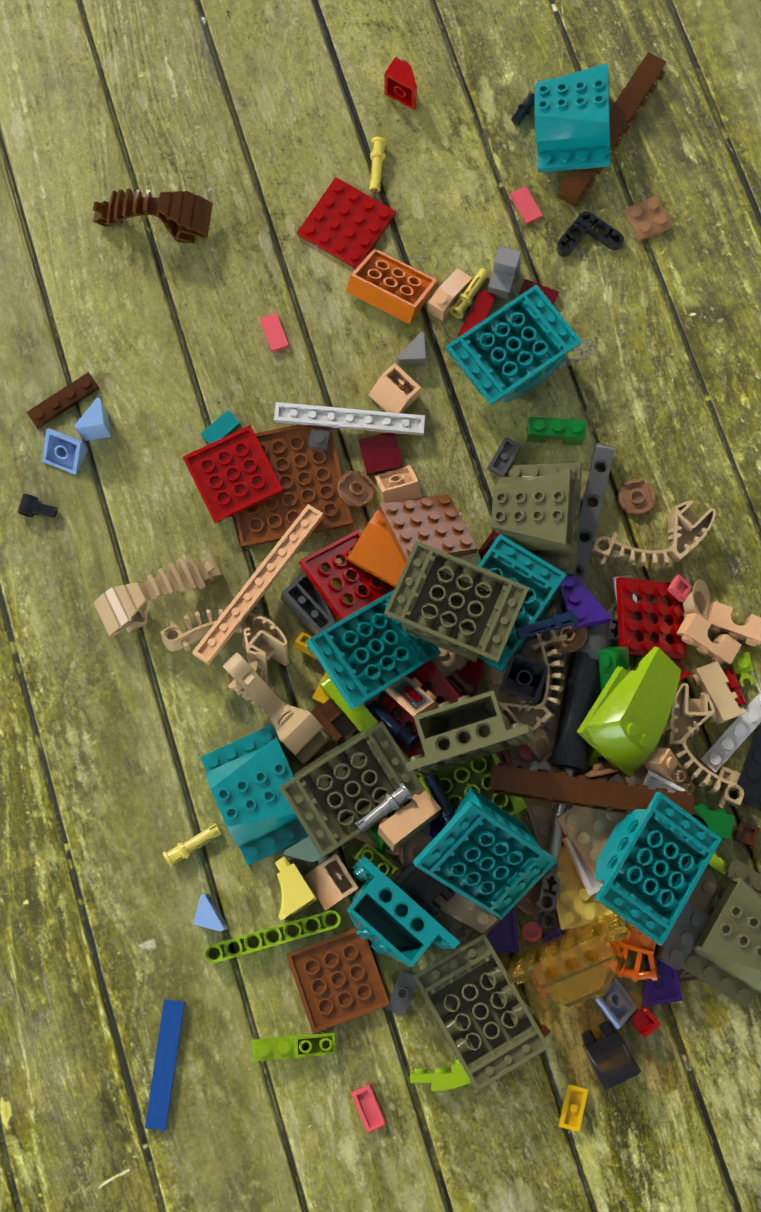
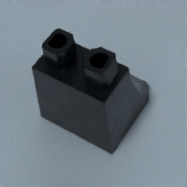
(524, 678)
(422, 888)
(609, 1057)

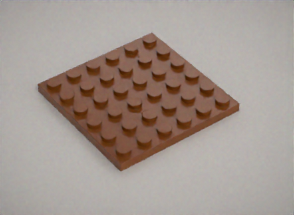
(306, 479)

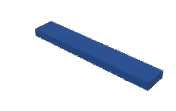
(165, 1064)

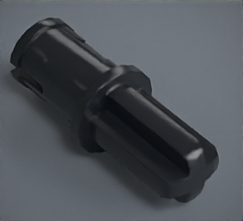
(523, 109)

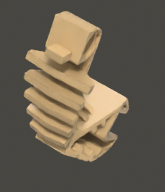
(684, 534)
(129, 604)
(258, 638)
(538, 715)
(683, 723)
(294, 726)

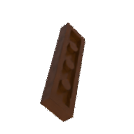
(63, 400)

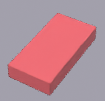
(526, 205)
(274, 332)
(368, 1108)

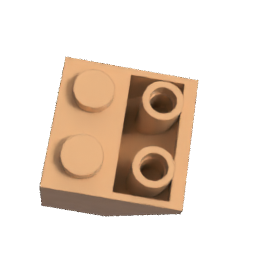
(395, 390)
(331, 882)

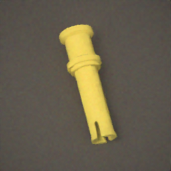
(377, 157)
(465, 299)
(184, 849)

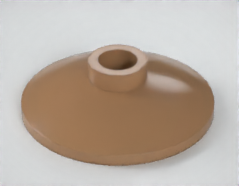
(572, 644)
(600, 771)

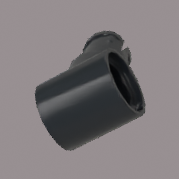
(32, 506)

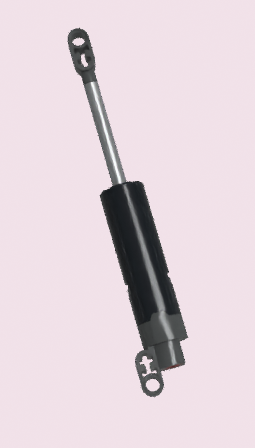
(570, 750)

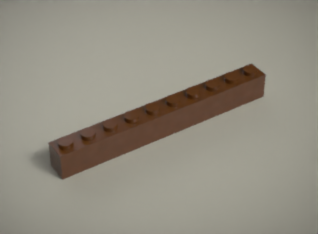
(621, 114)
(578, 790)

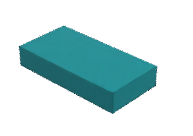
(221, 427)

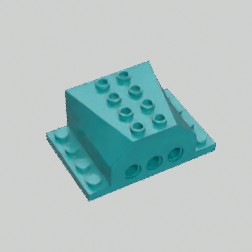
(573, 121)
(514, 347)
(529, 570)
(369, 652)
(247, 792)
(485, 855)
(653, 866)
(392, 918)

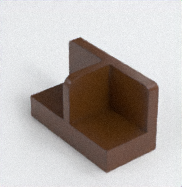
(333, 720)

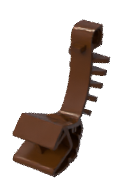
(180, 212)

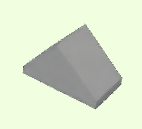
(414, 353)

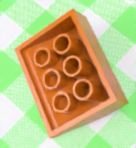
(391, 285)
(378, 552)

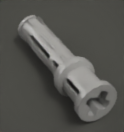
(392, 802)

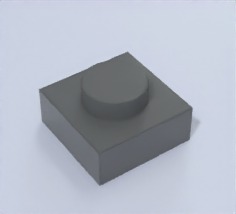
(319, 439)

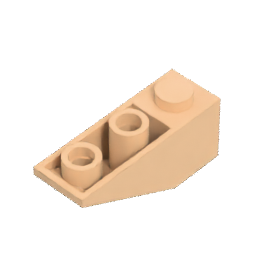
(666, 765)

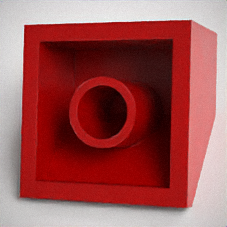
(400, 83)

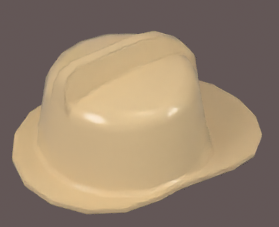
(698, 600)

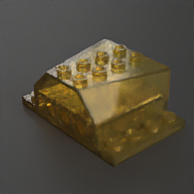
(575, 963)

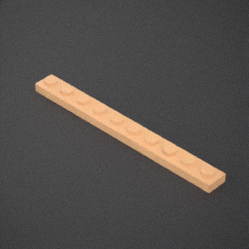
(257, 584)

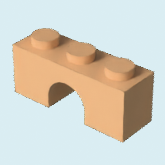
(721, 622)
(695, 632)

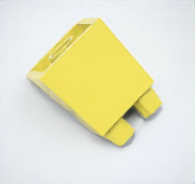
(294, 888)

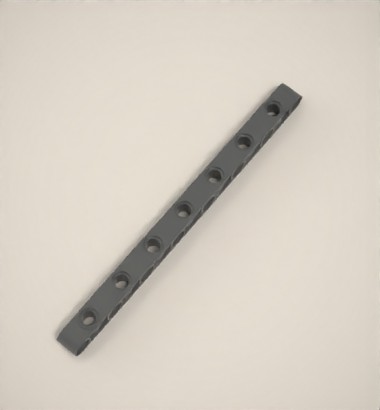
(587, 527)

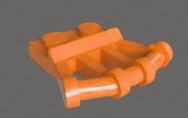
(642, 945)

